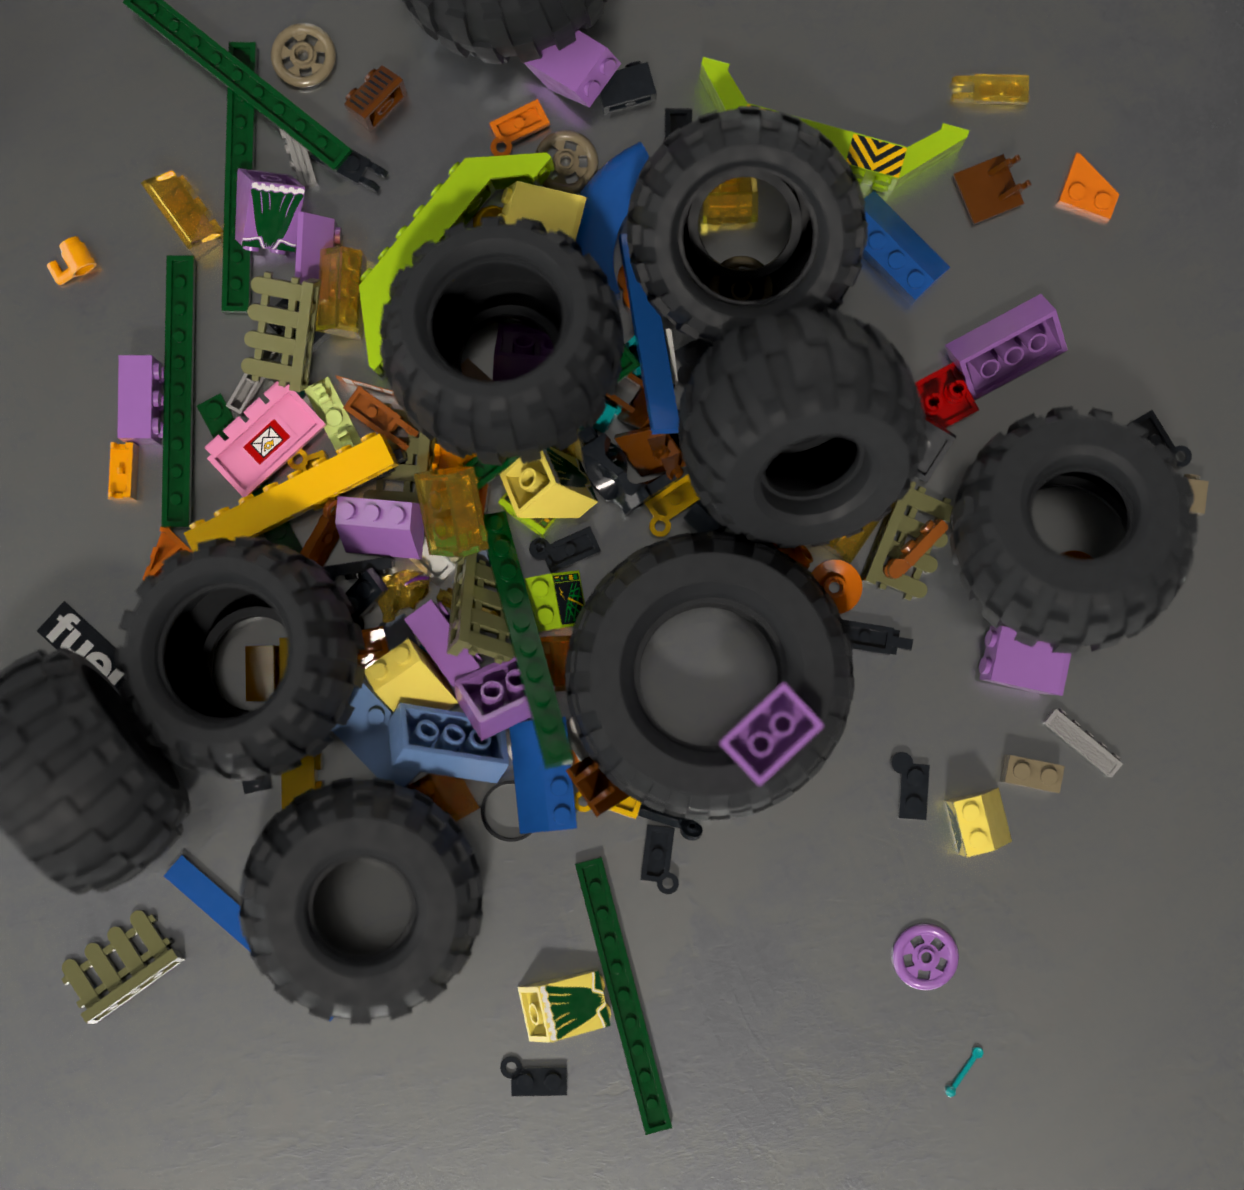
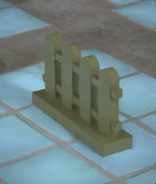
(302, 320)
(405, 472)
(885, 545)
(463, 615)
(113, 980)

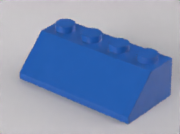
(899, 251)
(542, 794)

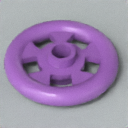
(904, 947)

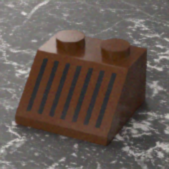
(376, 97)

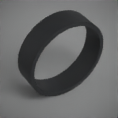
(484, 819)

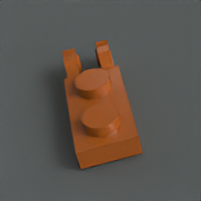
(378, 416)
(914, 550)

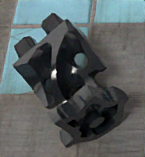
(608, 473)

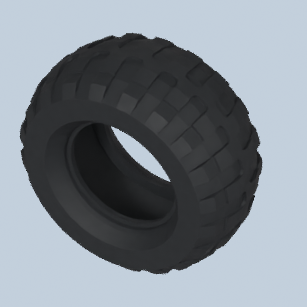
(685, 575)

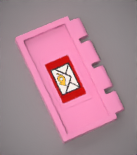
(265, 440)

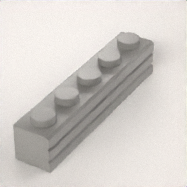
(300, 162)
(247, 388)
(1083, 742)

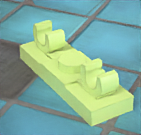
(331, 412)

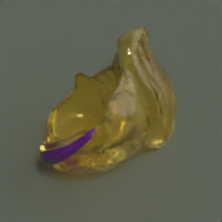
(404, 591)

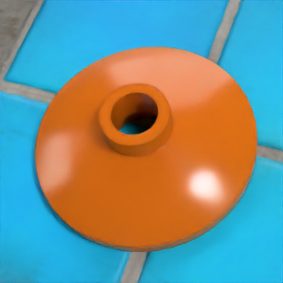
(847, 579)

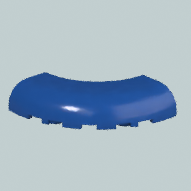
(607, 208)

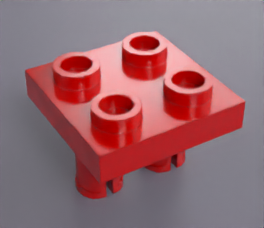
(946, 396)

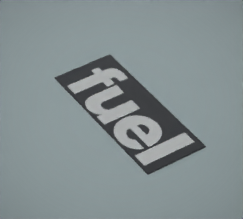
(72, 631)

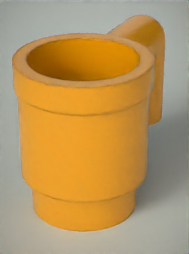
(76, 258)

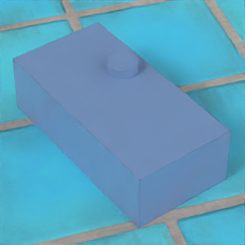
(368, 735)
(444, 744)

